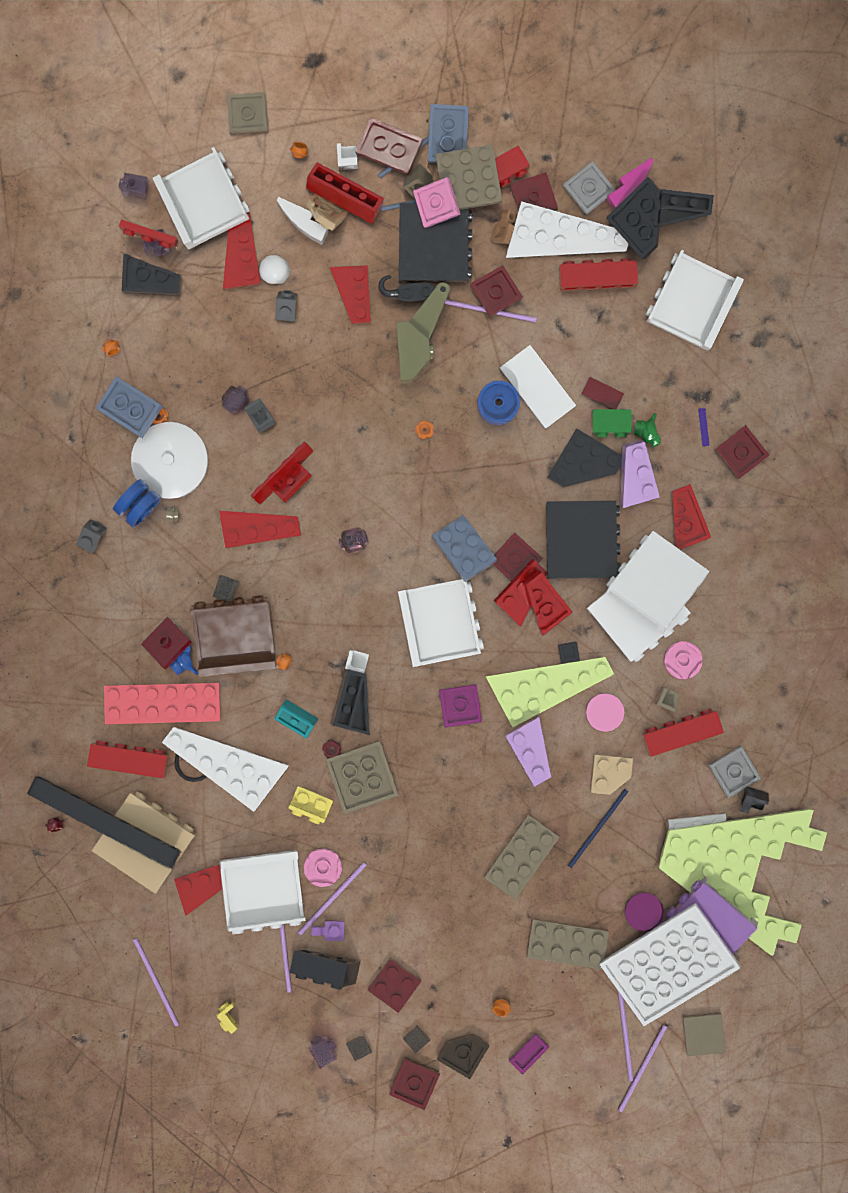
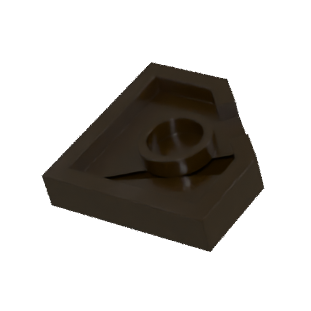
(463, 1054)

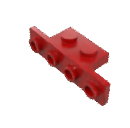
(286, 477)

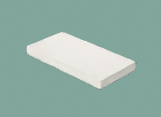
(537, 387)

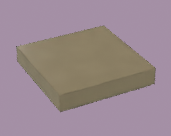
(247, 113)
(704, 1034)

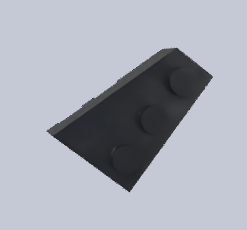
(683, 206)
(351, 703)
(324, 968)

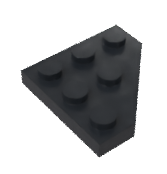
(639, 218)
(584, 461)

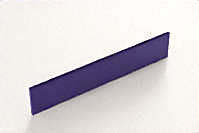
(703, 426)

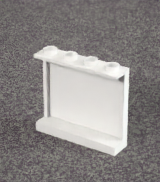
(202, 199)
(693, 301)
(657, 580)
(440, 622)
(628, 627)
(261, 891)

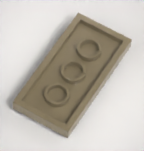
(521, 857)
(567, 944)

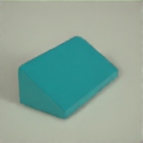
(296, 718)

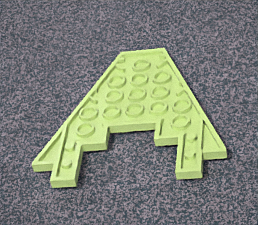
(730, 857)

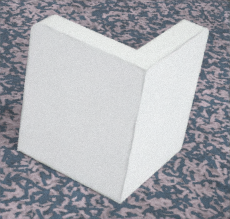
(347, 157)
(357, 661)

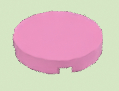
(683, 660)
(605, 712)
(322, 867)

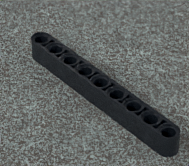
(104, 822)

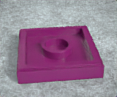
(460, 705)

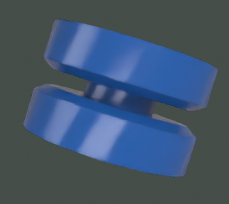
(498, 391)
(136, 503)

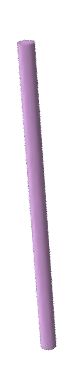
(480, 308)
(332, 898)
(285, 959)
(155, 980)
(625, 1035)
(643, 1067)

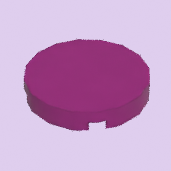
(644, 912)

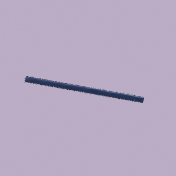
(597, 829)

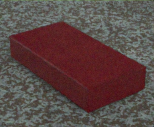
(602, 393)

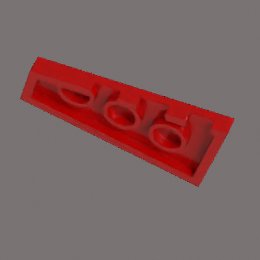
(241, 257)
(253, 528)

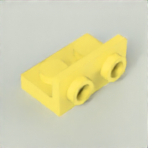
(310, 804)

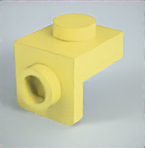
(227, 1021)

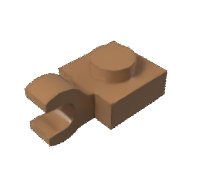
(504, 229)

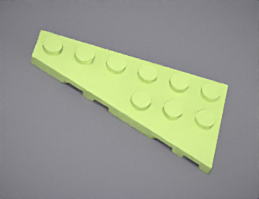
(538, 689)

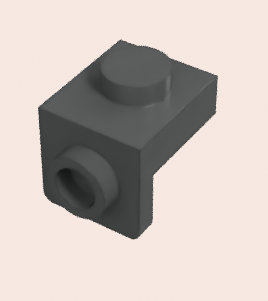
(286, 305)
(259, 415)
(91, 535)

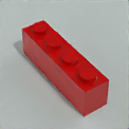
(511, 165)
(344, 193)
(598, 275)
(682, 733)
(128, 760)

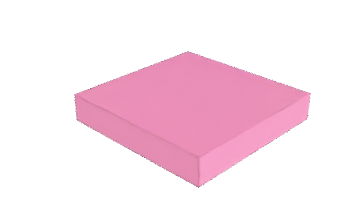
(436, 202)

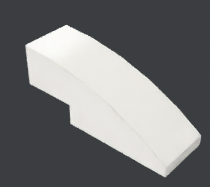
(303, 221)

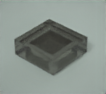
(416, 1039)
(359, 1047)

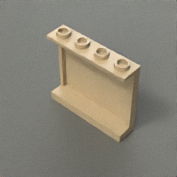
(155, 822)

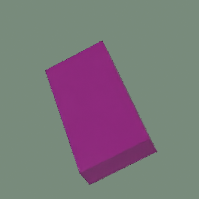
(529, 1053)

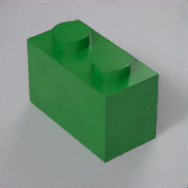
(611, 422)

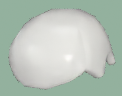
(274, 269)

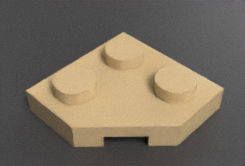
(326, 212)
(610, 773)

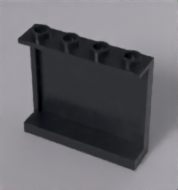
(436, 251)
(582, 539)

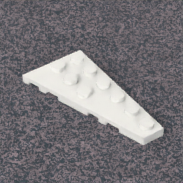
(550, 233)
(235, 770)

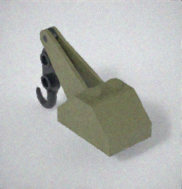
(415, 335)

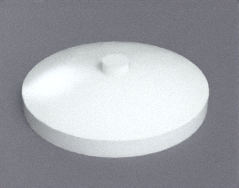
(170, 460)

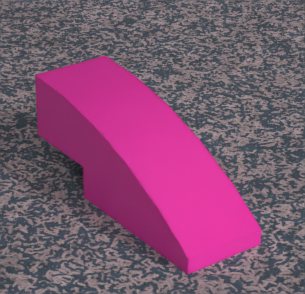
(629, 183)

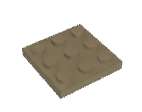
(471, 175)
(362, 777)

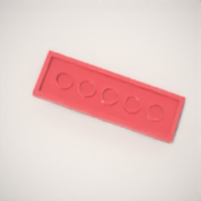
(162, 703)

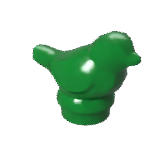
(648, 431)

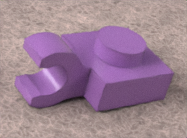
(332, 930)

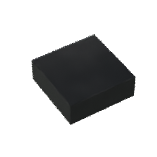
(568, 652)

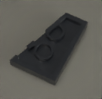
(146, 278)

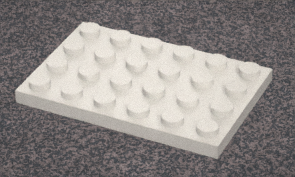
(670, 964)

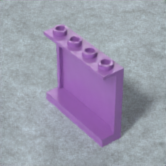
(725, 918)

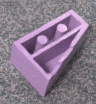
(637, 475)
(530, 750)

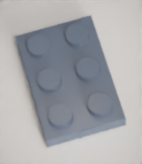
(447, 129)
(129, 407)
(464, 548)

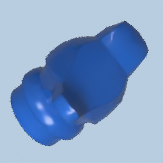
(184, 662)

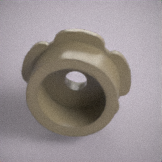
(172, 514)

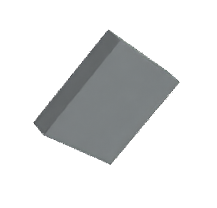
(589, 188)
(734, 771)

